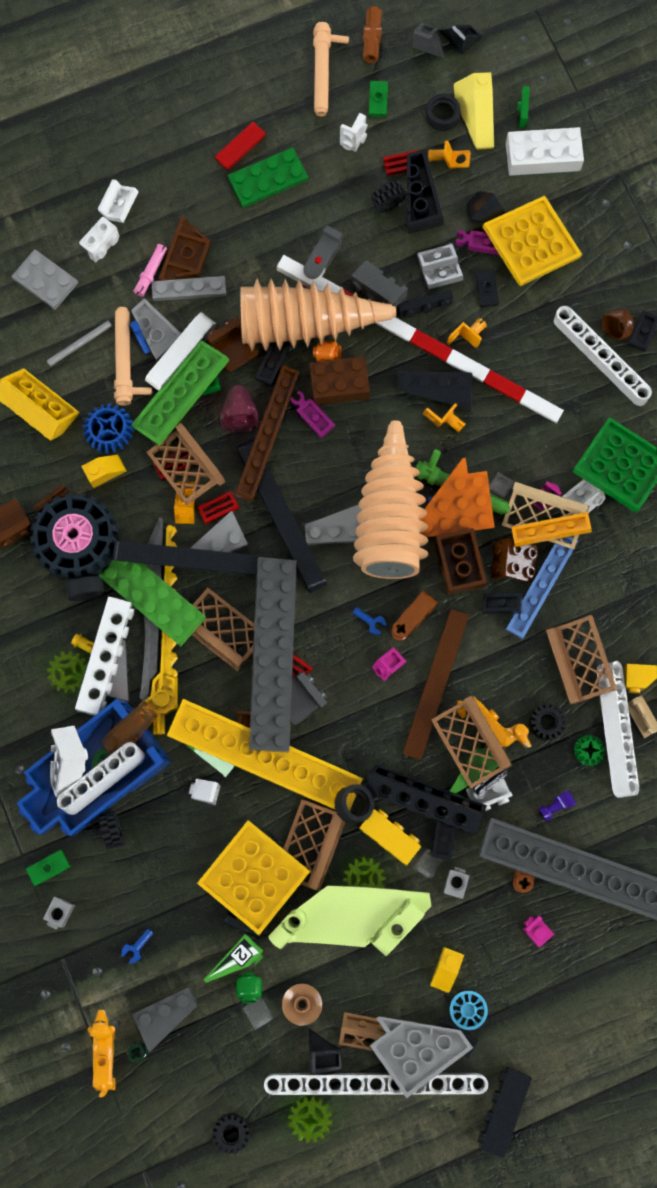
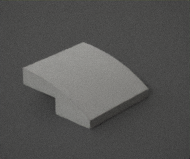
(440, 266)

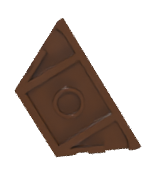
(185, 253)

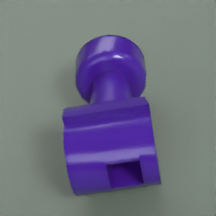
(562, 801)

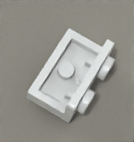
(352, 137)
(117, 201)
(100, 239)

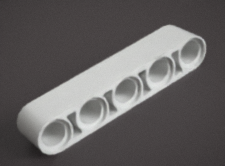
(180, 349)
(91, 779)

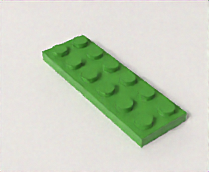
(180, 392)
(154, 599)

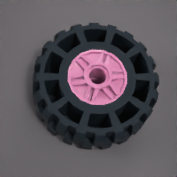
(55, 533)

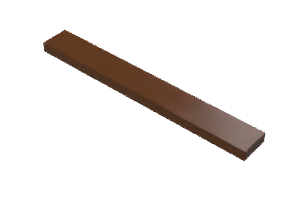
(266, 434)
(435, 684)

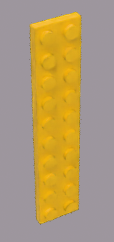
(230, 743)

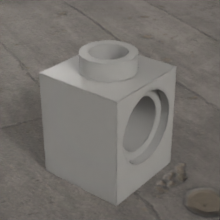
(449, 889)
(65, 906)

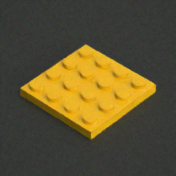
(532, 240)
(253, 877)

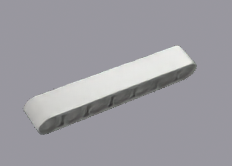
(603, 364)
(618, 734)

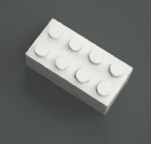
(544, 151)

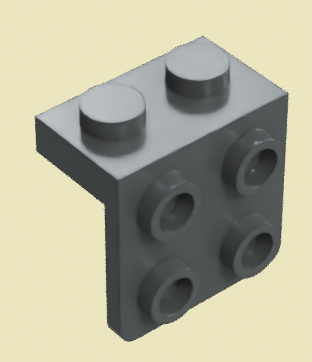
(305, 697)

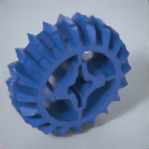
(100, 441)

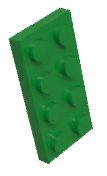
(267, 177)

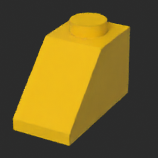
(103, 469)
(638, 677)
(447, 969)

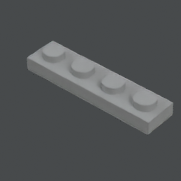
(189, 288)

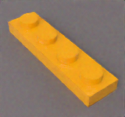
(551, 529)

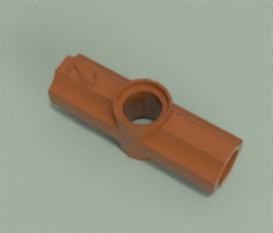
(372, 34)

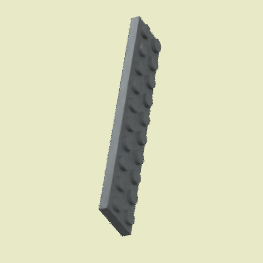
(272, 655)
(570, 868)

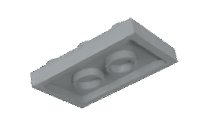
(44, 279)

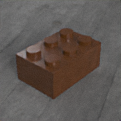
(339, 380)
(460, 561)

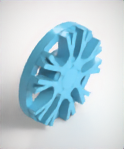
(468, 1010)

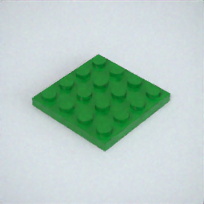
(620, 465)

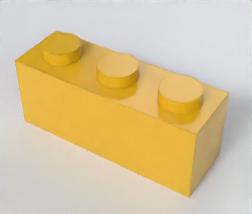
(391, 836)

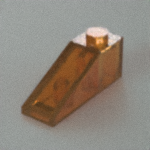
(129, 728)

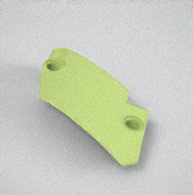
(354, 917)

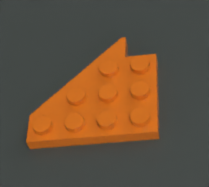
(460, 504)

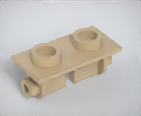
(642, 716)

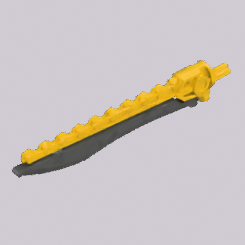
(165, 685)

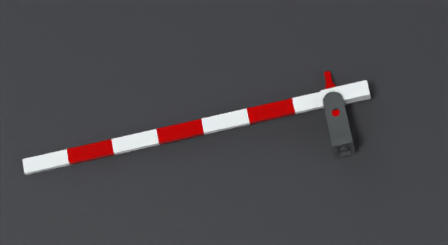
(315, 268)

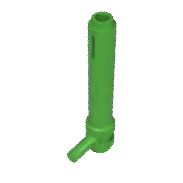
(434, 475)

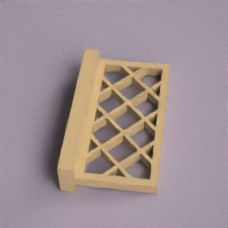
(545, 498)

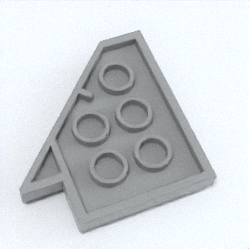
(417, 1051)

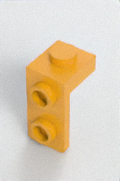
(183, 513)

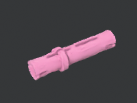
(147, 276)

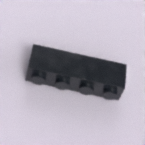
(504, 1112)

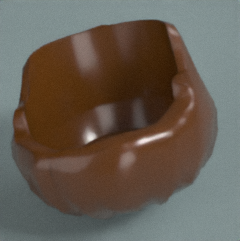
(618, 324)

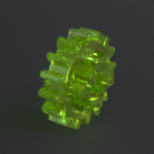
(59, 668)
(357, 872)
(300, 1118)

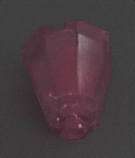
(239, 411)

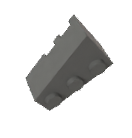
(377, 287)
(163, 1016)

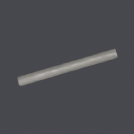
(79, 343)

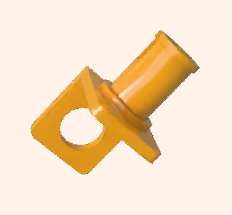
(450, 156)
(469, 333)
(449, 418)

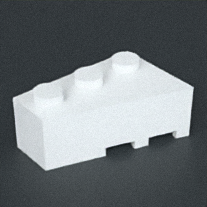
(68, 759)

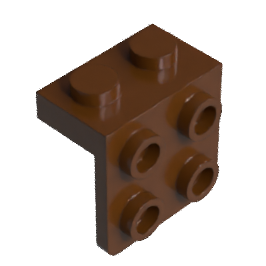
(229, 342)
(13, 523)
(514, 561)

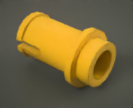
(82, 643)

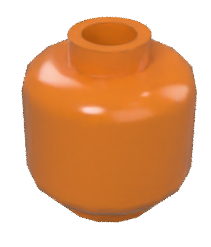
(327, 351)

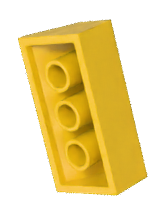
(36, 404)

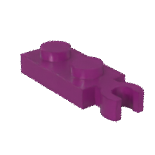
(476, 241)
(313, 415)

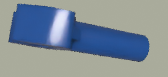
(138, 334)
(371, 621)
(137, 946)

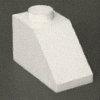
(205, 791)

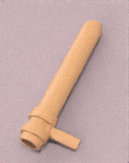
(322, 43)
(123, 382)

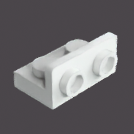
(586, 494)
(497, 794)

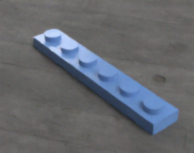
(540, 588)

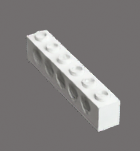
(113, 608)

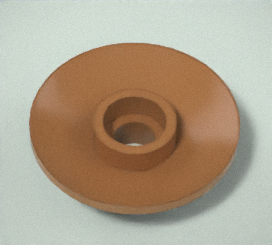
(305, 1015)

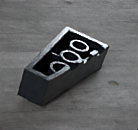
(422, 198)

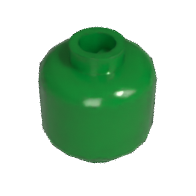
(249, 988)

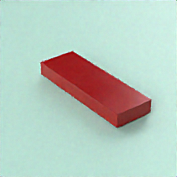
(240, 146)

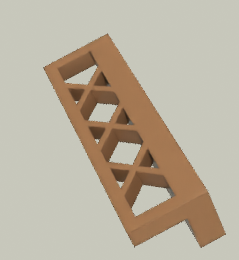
(362, 1028)

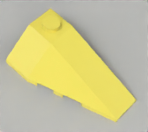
(476, 108)

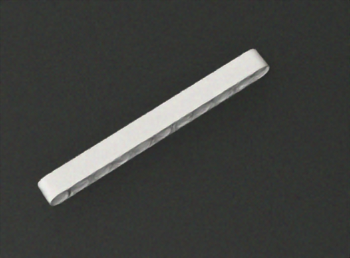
(365, 1088)

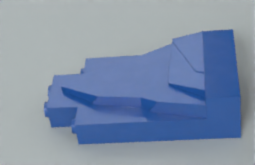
(41, 804)

